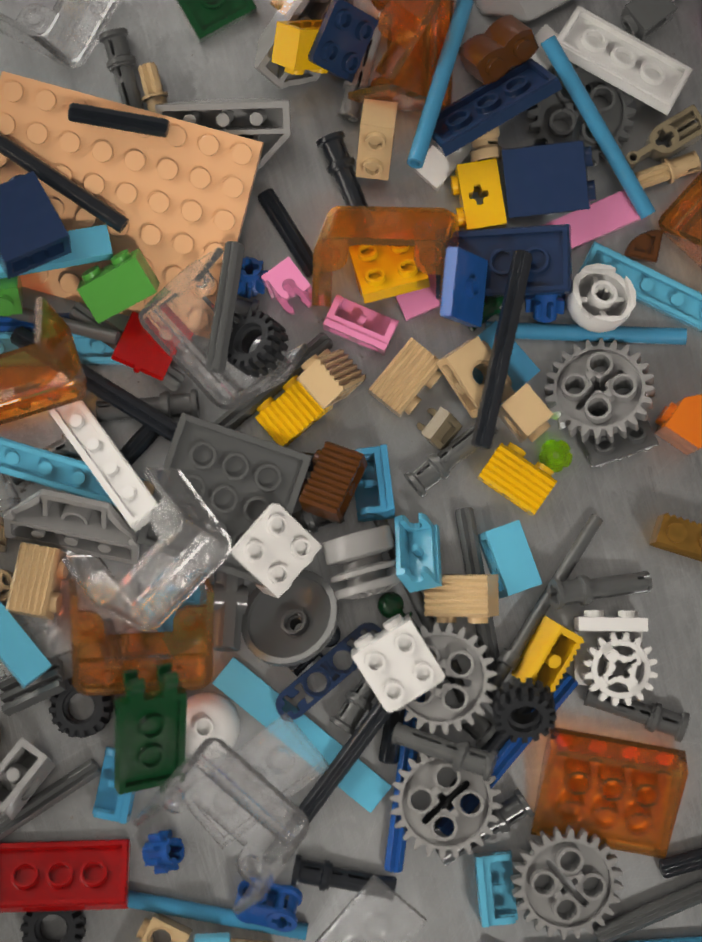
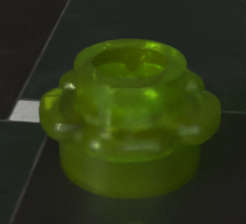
(562, 448)

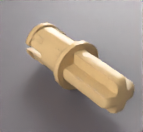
(152, 86)
(669, 170)

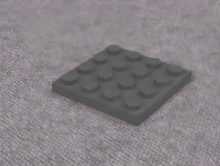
(233, 477)

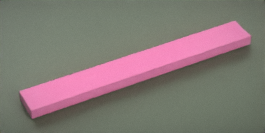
(586, 226)

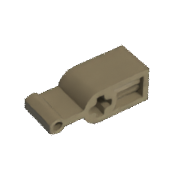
(678, 131)

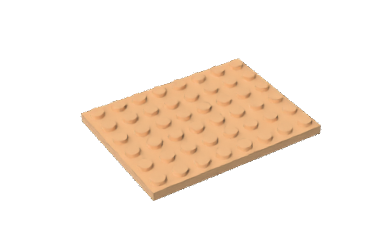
(176, 190)

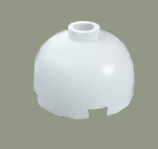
(600, 298)
(210, 717)

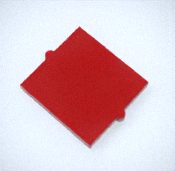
(141, 351)

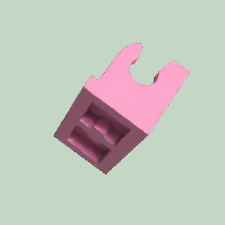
(286, 282)
(360, 324)

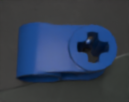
(271, 908)

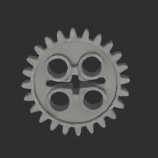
(620, 410)
(435, 709)
(466, 826)
(543, 901)

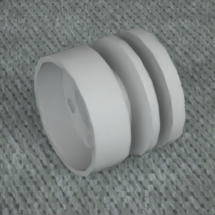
(362, 562)

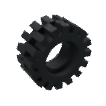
(268, 350)
(524, 724)
(76, 727)
(74, 921)

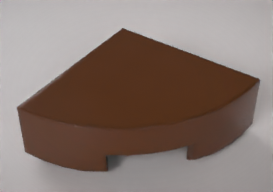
(645, 247)

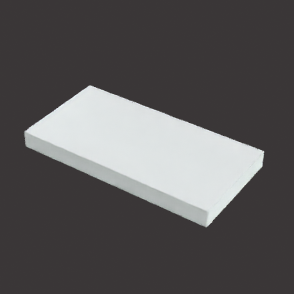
(623, 60)

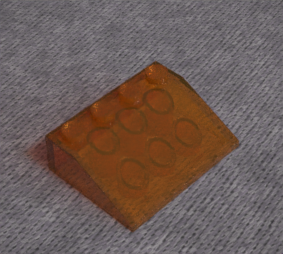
(611, 789)

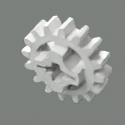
(629, 681)

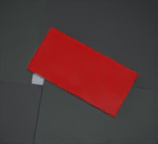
(64, 875)

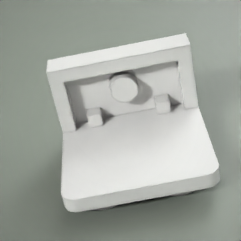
(275, 550)
(596, 625)
(397, 663)

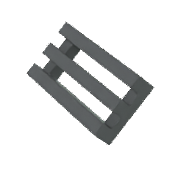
(38, 693)

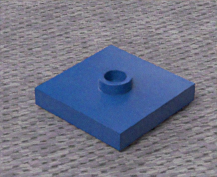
(463, 287)

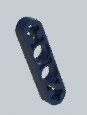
(327, 669)

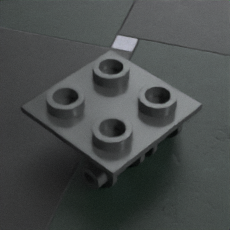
(608, 452)

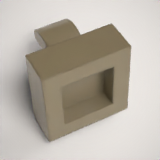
(440, 429)

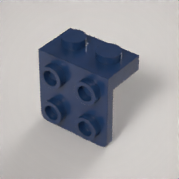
(342, 39)

